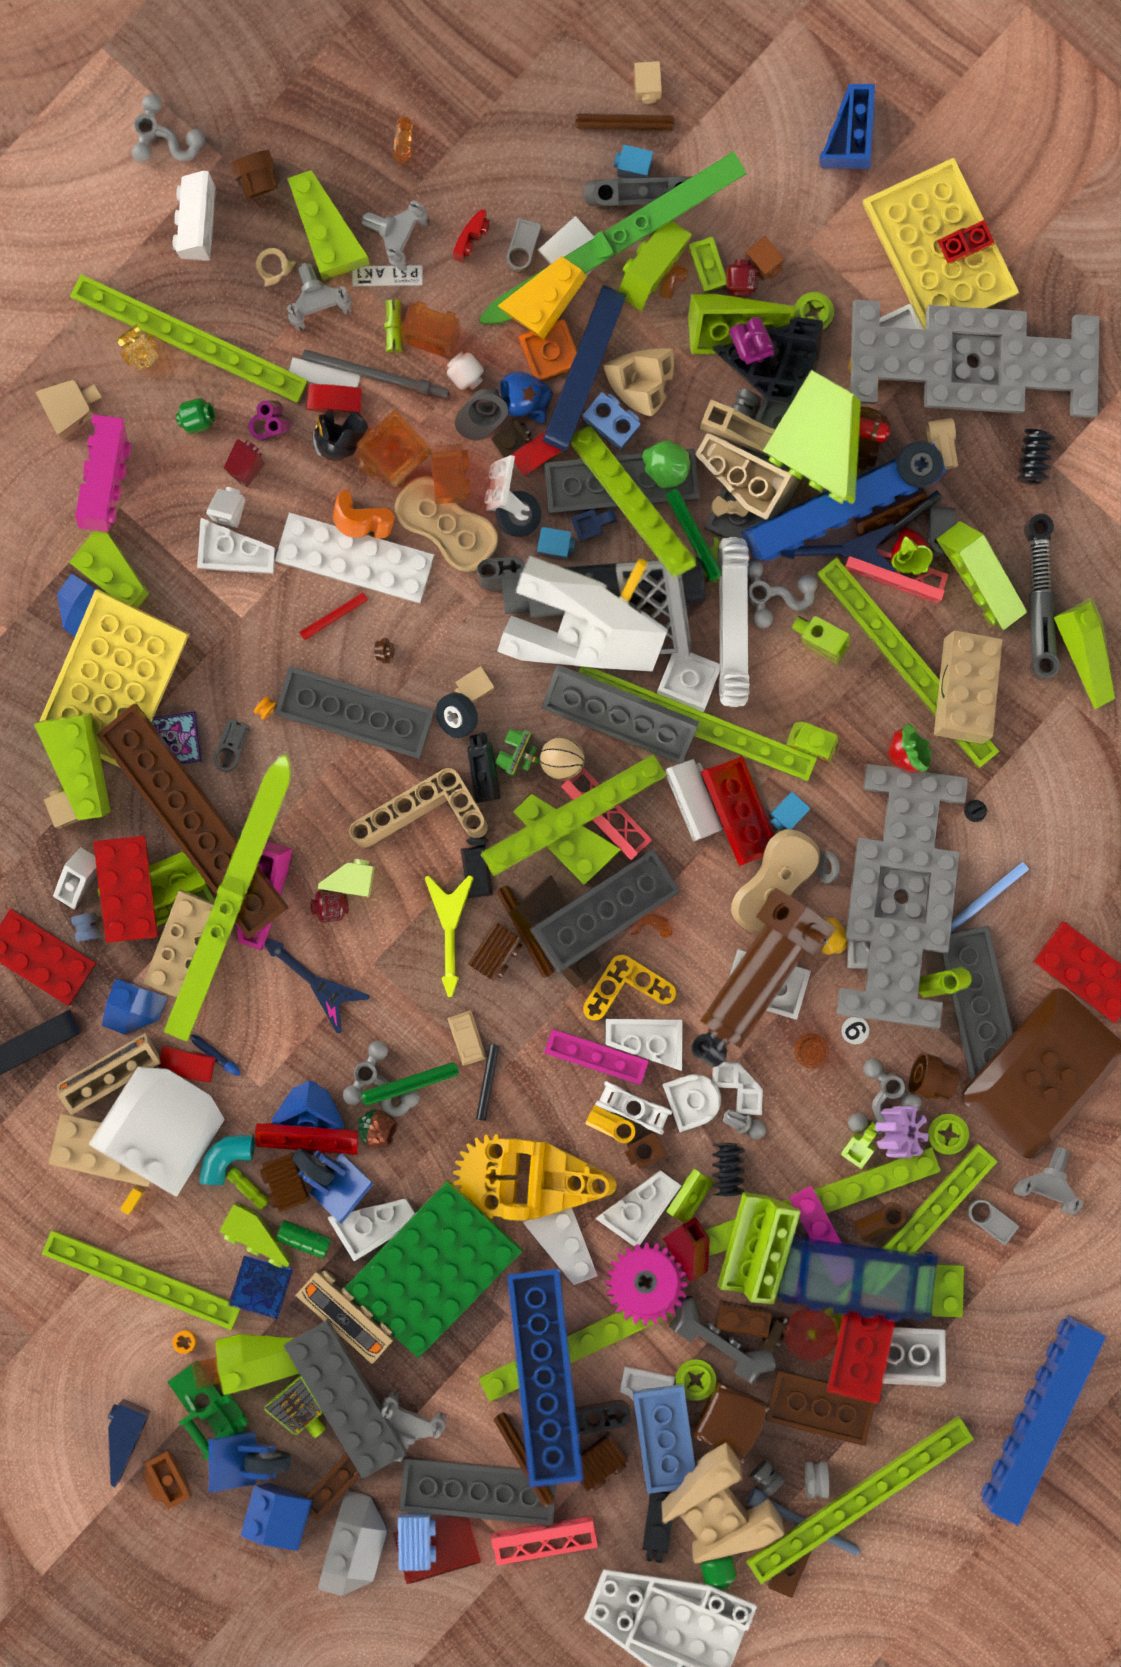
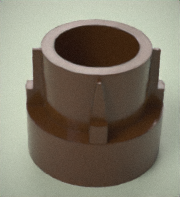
(255, 173)
(933, 1078)

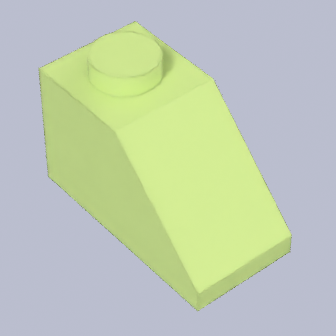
(351, 879)

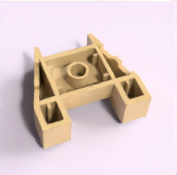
(717, 1514)

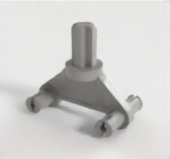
(397, 230)
(316, 297)
(1052, 1184)
(410, 1425)

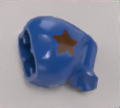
(525, 395)

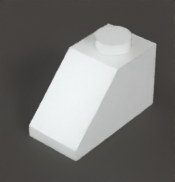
(226, 507)
(76, 878)

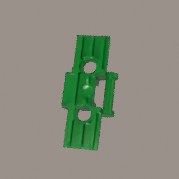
(221, 1413)

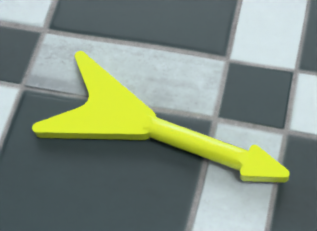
(449, 911)

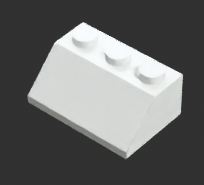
(195, 216)
(693, 799)
(916, 1357)

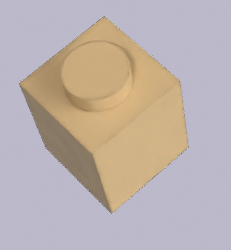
(647, 82)
(475, 685)
(60, 809)

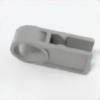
(525, 240)
(996, 1224)

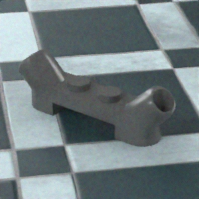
(629, 190)
(747, 1365)

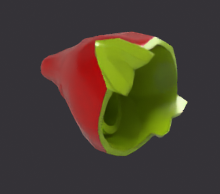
(911, 553)

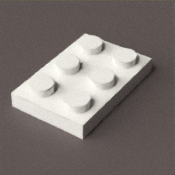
(790, 996)

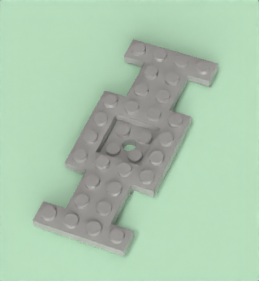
(1004, 366)
(905, 864)

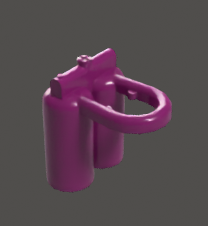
(752, 340)
(275, 423)

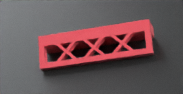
(896, 580)
(604, 825)
(543, 1533)

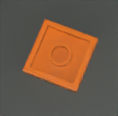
(552, 355)

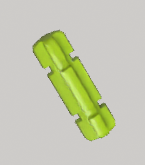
(247, 1188)

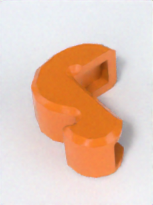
(360, 522)

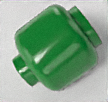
(195, 415)
(719, 1572)

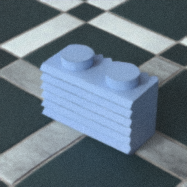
(415, 1541)

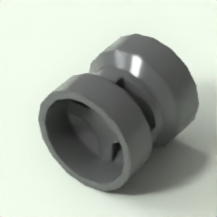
(746, 402)
(767, 1477)

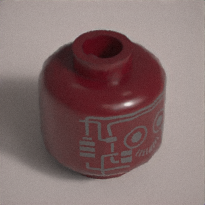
(741, 278)
(329, 906)

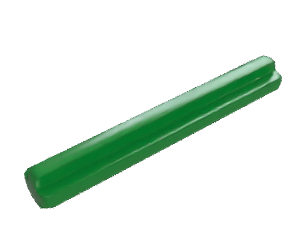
(693, 534)
(409, 1083)

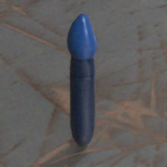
(204, 1046)

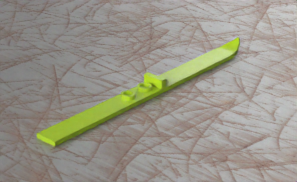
(229, 899)

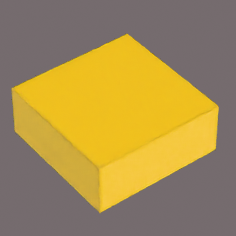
(132, 1200)

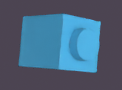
(633, 162)
(555, 543)
(788, 812)

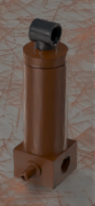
(761, 973)

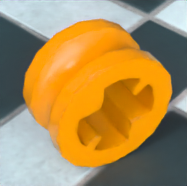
(265, 708)
(183, 1350)

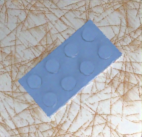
(664, 1437)

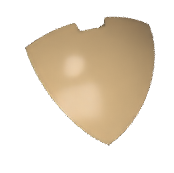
(641, 378)

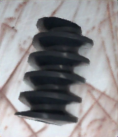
(1035, 456)
(729, 1170)

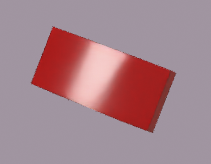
(473, 230)
(966, 242)
(333, 397)
(534, 455)
(187, 1064)

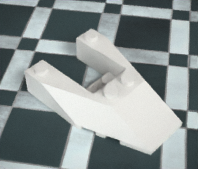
(595, 627)

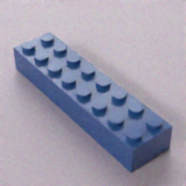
(821, 512)
(545, 1378)
(1042, 1419)

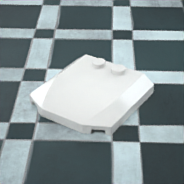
(159, 1127)

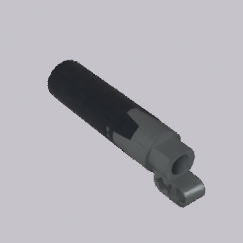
(605, 573)

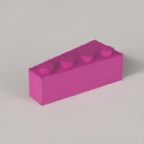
(103, 474)

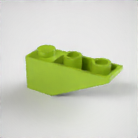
(250, 1229)

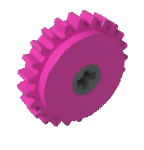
(643, 1302)

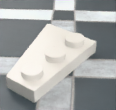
(231, 551)
(649, 1038)
(640, 1209)
(372, 1226)
(564, 1243)

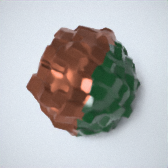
(377, 1129)

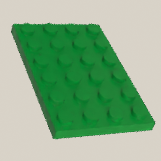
(433, 1268)

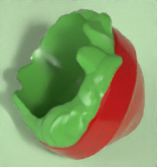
(909, 750)

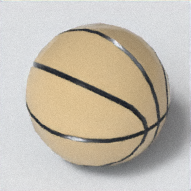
(562, 758)

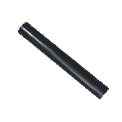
(914, 513)
(487, 1082)

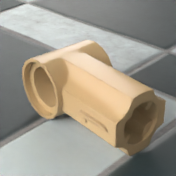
(943, 434)

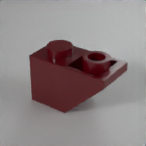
(244, 462)
(690, 1248)

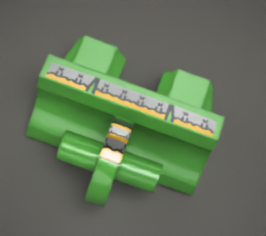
(511, 762)

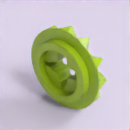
(817, 301)
(954, 1144)
(708, 1379)

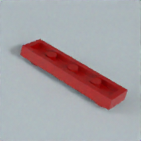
(310, 1138)

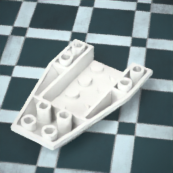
(669, 1619)

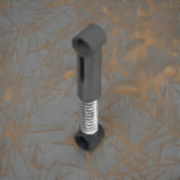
(1041, 600)

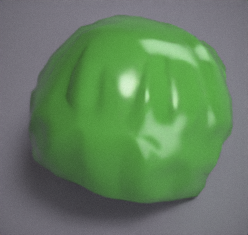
(667, 463)

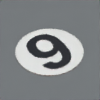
(855, 1030)

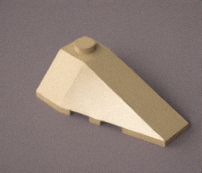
(752, 481)

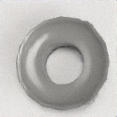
(823, 871)

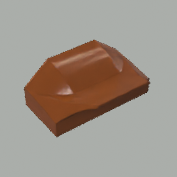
(166, 1479)

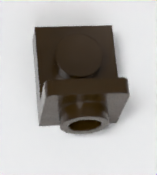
(511, 438)
(775, 1334)

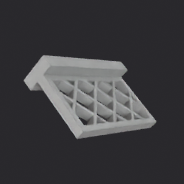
(676, 604)

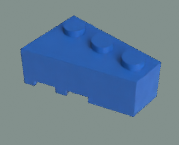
(852, 133)

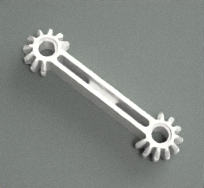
(733, 622)

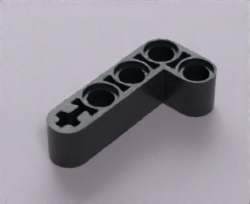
(585, 1427)

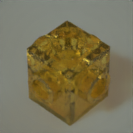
(138, 348)

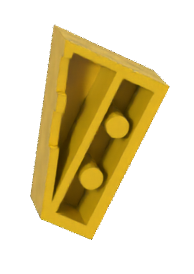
(544, 297)

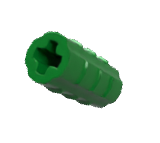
(303, 1239)

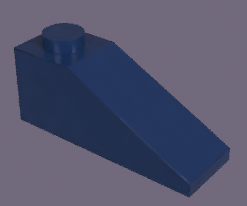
(123, 1433)

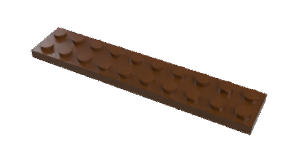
(186, 812)

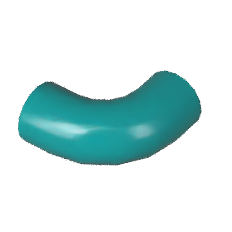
(222, 1154)

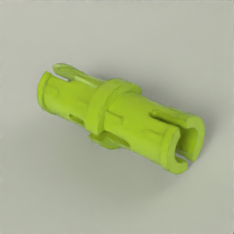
(393, 326)

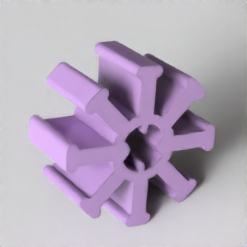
(901, 1132)

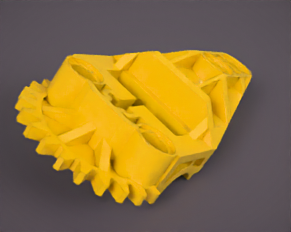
(550, 1178)

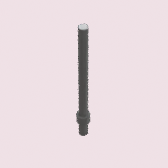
(422, 387)

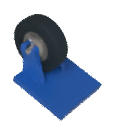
(335, 1187)
(240, 1461)

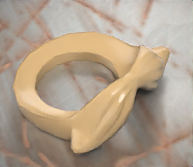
(286, 266)

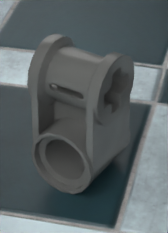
(938, 522)

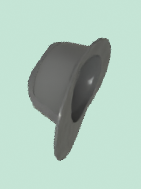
(481, 414)

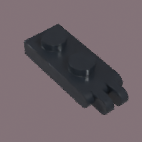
(483, 769)
(656, 1532)

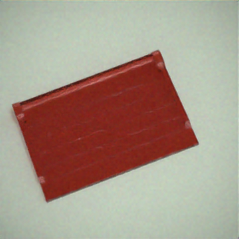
(454, 1548)

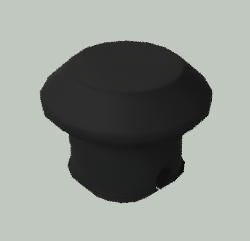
(975, 810)
(477, 841)

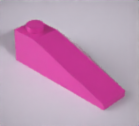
(275, 866)

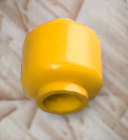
(837, 941)

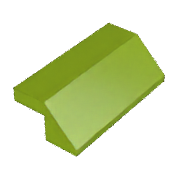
(170, 877)
(758, 1247)

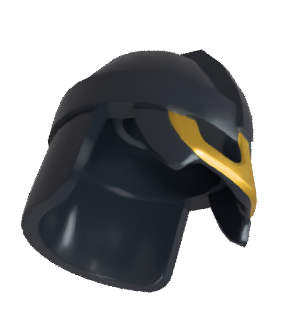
(338, 441)

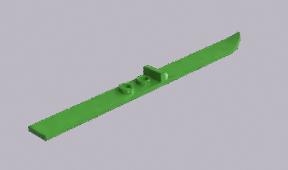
(640, 224)

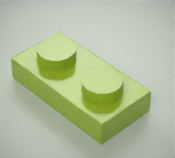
(708, 265)
(690, 1196)

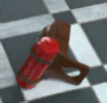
(872, 430)

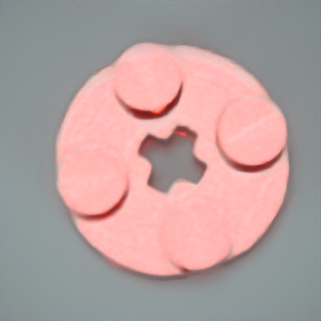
(797, 1332)

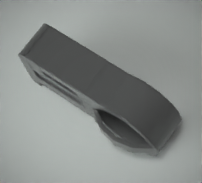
(231, 740)

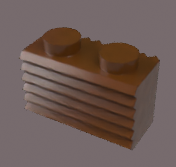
(495, 951)
(285, 1183)
(743, 1319)
(601, 1461)

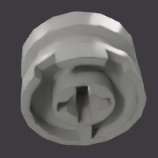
(816, 1479)

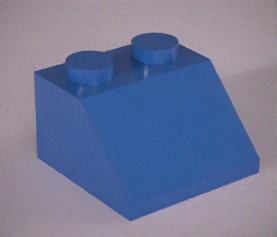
(276, 1517)

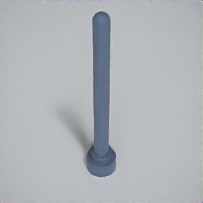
(757, 1496)

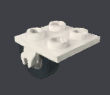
(515, 511)

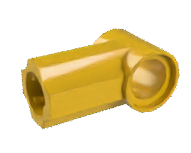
(608, 1122)

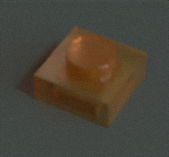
(206, 1373)

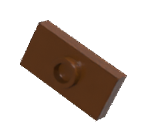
(788, 1579)

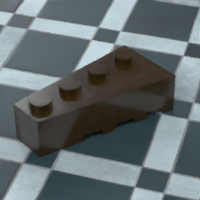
(541, 904)

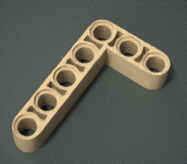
(419, 808)

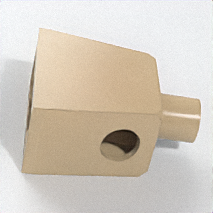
(68, 406)

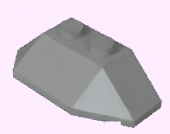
(354, 1545)

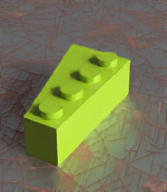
(328, 234)
(982, 574)
(77, 762)
(578, 851)

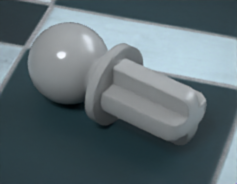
(743, 1123)

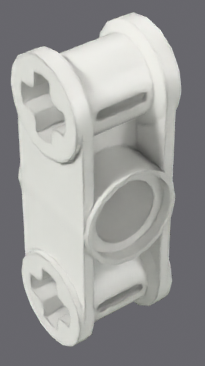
(648, 1111)

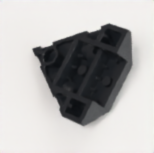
(785, 371)

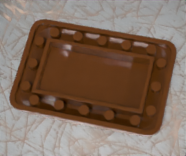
(1044, 1073)

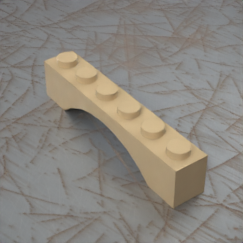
(736, 427)

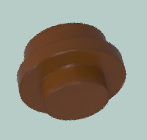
(384, 650)

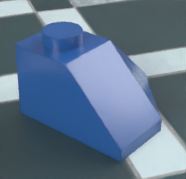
(73, 602)
(132, 1007)
(308, 1107)

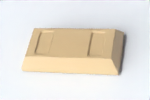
(467, 1038)

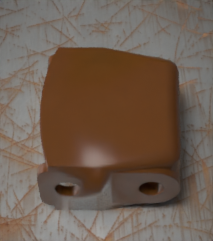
(731, 1419)

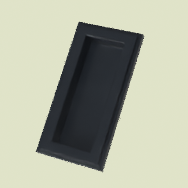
(475, 866)

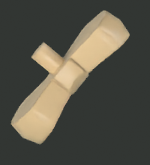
(721, 507)

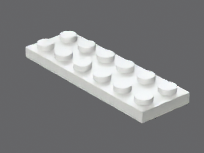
(357, 561)

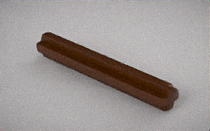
(624, 122)
(540, 959)
(519, 1452)

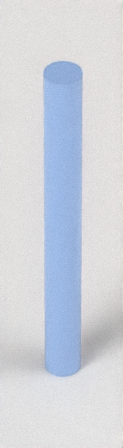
(988, 896)

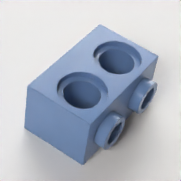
(607, 426)

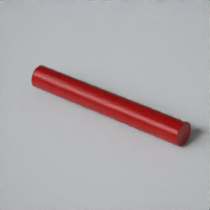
(333, 616)

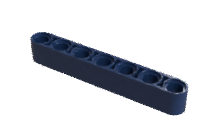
(584, 368)

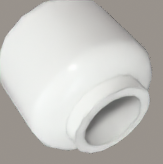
(465, 371)

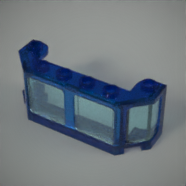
(859, 1279)

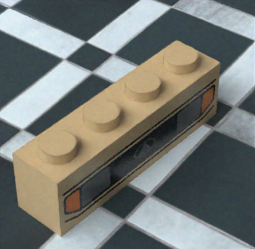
(107, 1074)
(347, 1316)

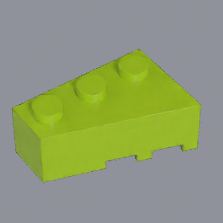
(652, 263)
(108, 568)

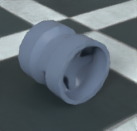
(85, 927)

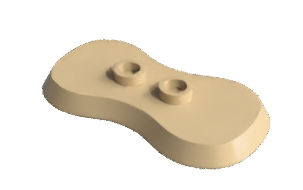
(459, 534)
(786, 864)

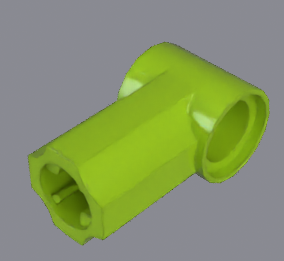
(943, 982)

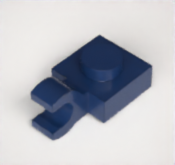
(589, 525)

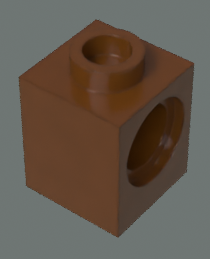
(656, 1150)

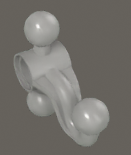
(142, 152)
(763, 618)
(874, 1069)
(352, 1094)

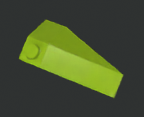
(715, 314)
(1086, 642)
(252, 1361)

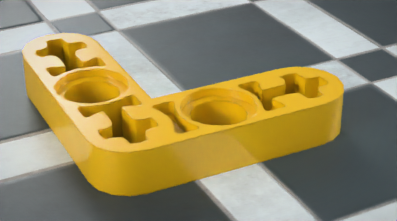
(629, 977)

